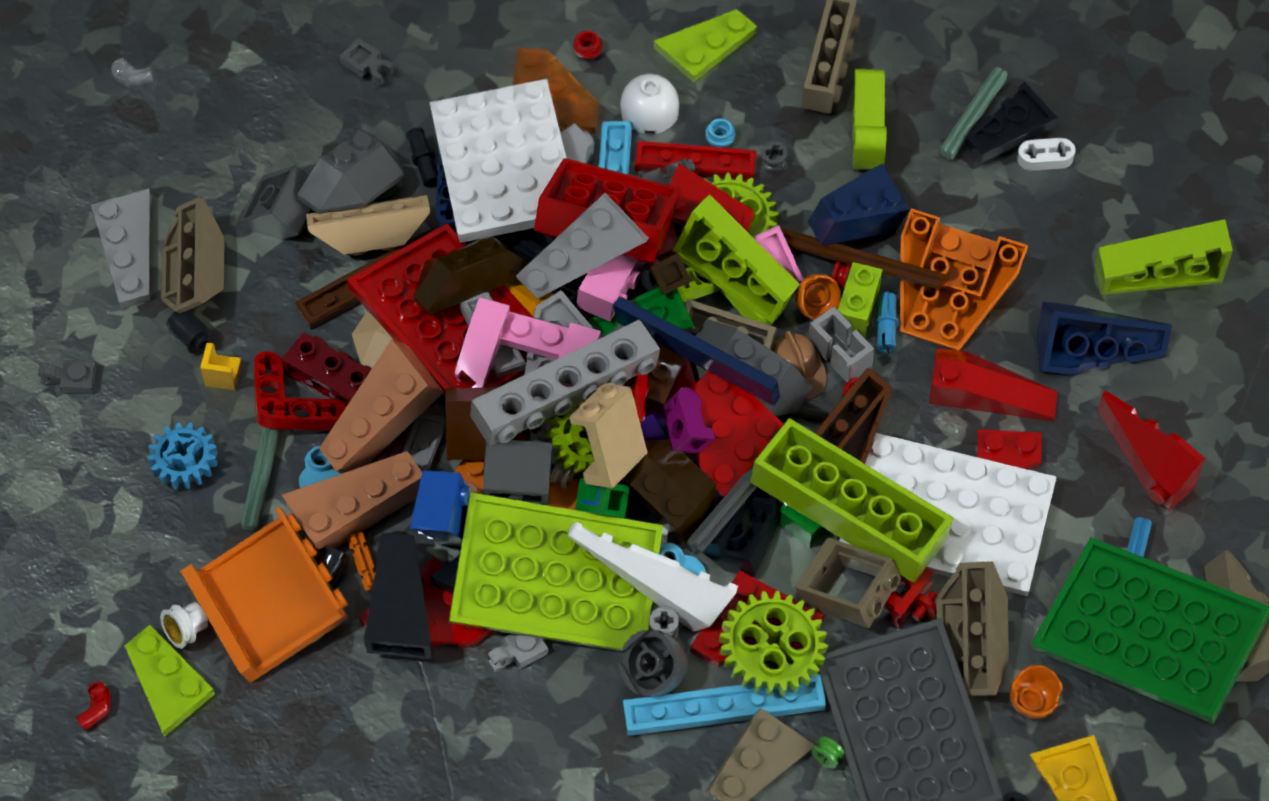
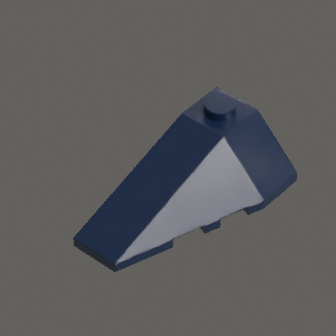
(1087, 338)

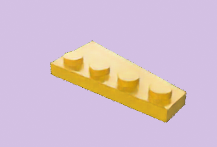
(1075, 771)

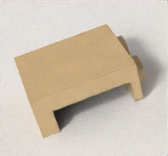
(612, 433)

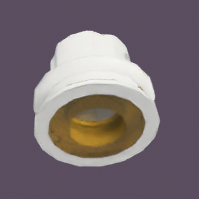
(183, 623)

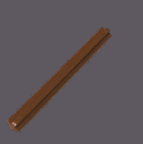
(849, 255)

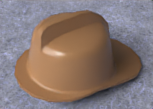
(803, 355)

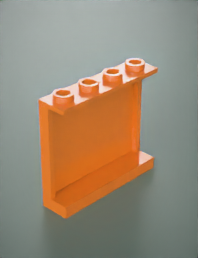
(267, 597)

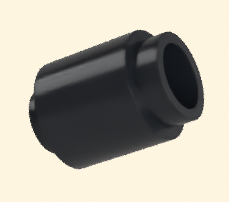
(189, 331)

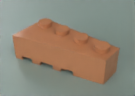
(381, 409)

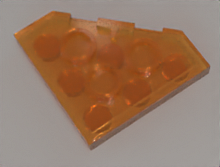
(570, 99)

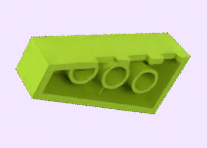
(1166, 260)

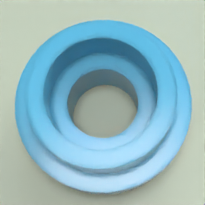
(720, 126)

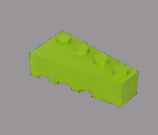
(734, 260)

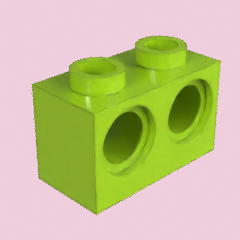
(860, 296)

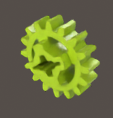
(570, 441)

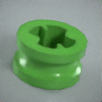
(828, 752)

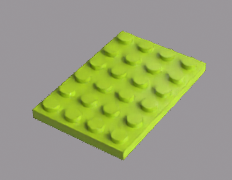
(535, 581)

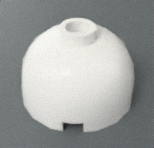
(649, 103)

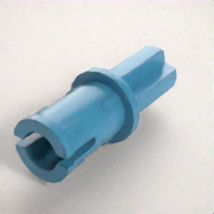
(886, 322)

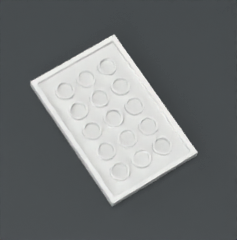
(497, 156)
(994, 506)

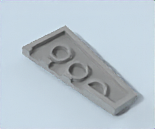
(126, 241)
(585, 244)

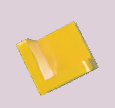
(220, 370)

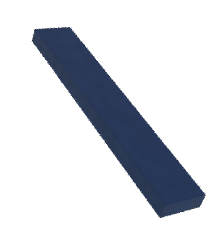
(700, 352)

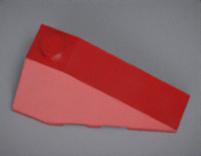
(1162, 462)

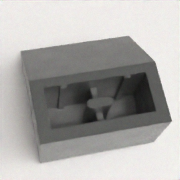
(518, 471)

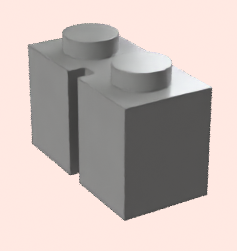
(831, 337)

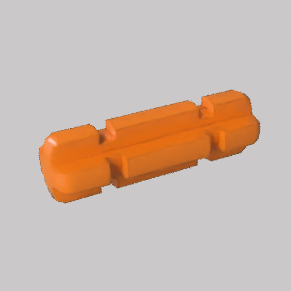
(363, 559)

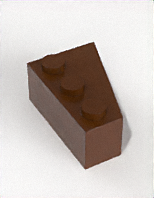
(857, 416)

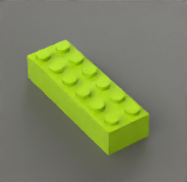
(851, 499)

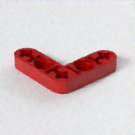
(279, 403)

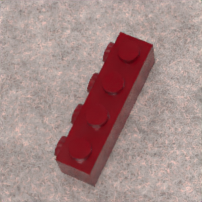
(323, 368)

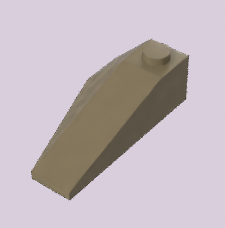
(1230, 575)

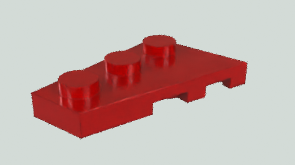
(696, 189)

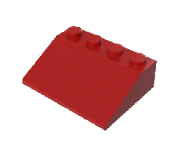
(579, 185)

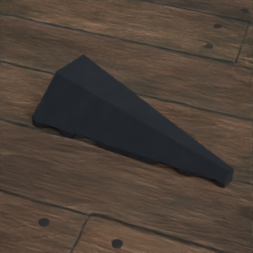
(746, 535)

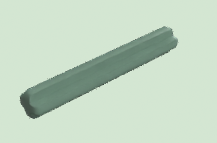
(973, 113)
(260, 479)

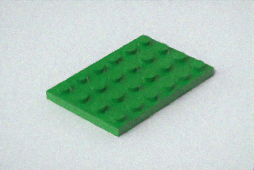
(1152, 629)

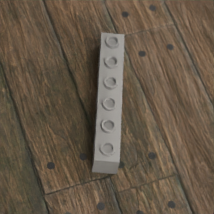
(546, 382)

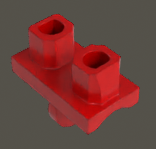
(902, 606)

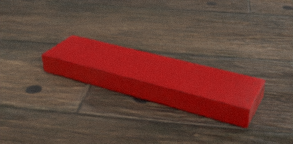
(706, 159)

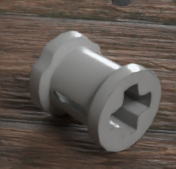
(672, 620)

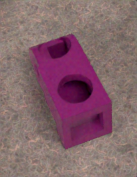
(686, 422)

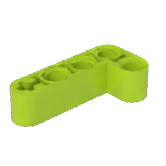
(869, 119)

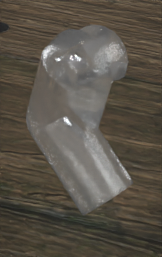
(129, 75)

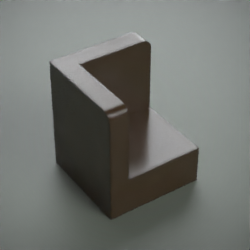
(668, 271)

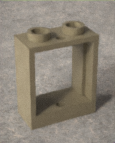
(826, 567)

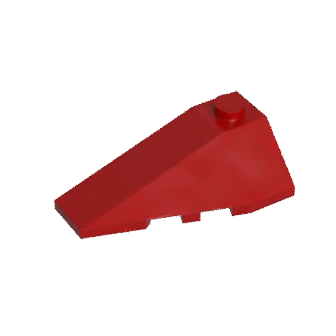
(980, 385)

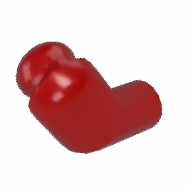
(99, 705)

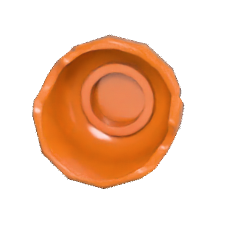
(817, 295)
(1035, 692)

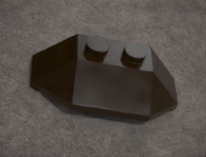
(467, 273)
(672, 489)

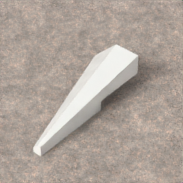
(660, 578)

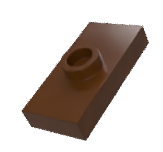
(664, 377)

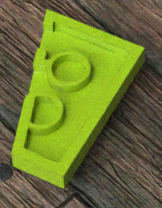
(705, 44)
(167, 679)

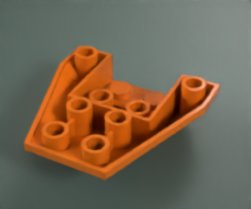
(975, 280)

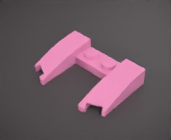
(496, 325)

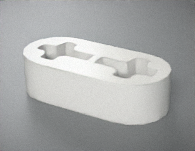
(1046, 154)

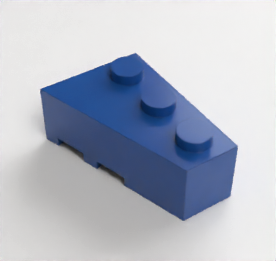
(441, 507)

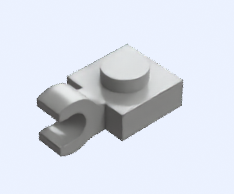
(517, 649)

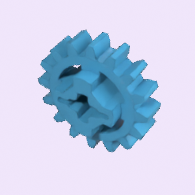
(184, 469)

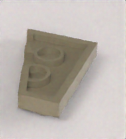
(757, 758)

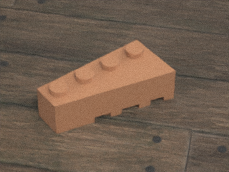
(354, 500)

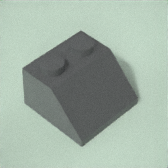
(275, 205)

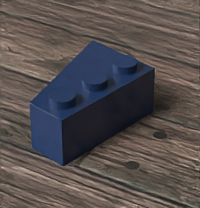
(859, 209)

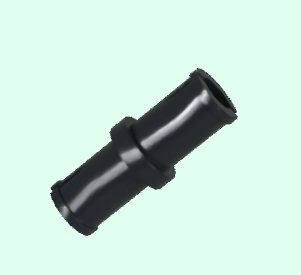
(423, 156)

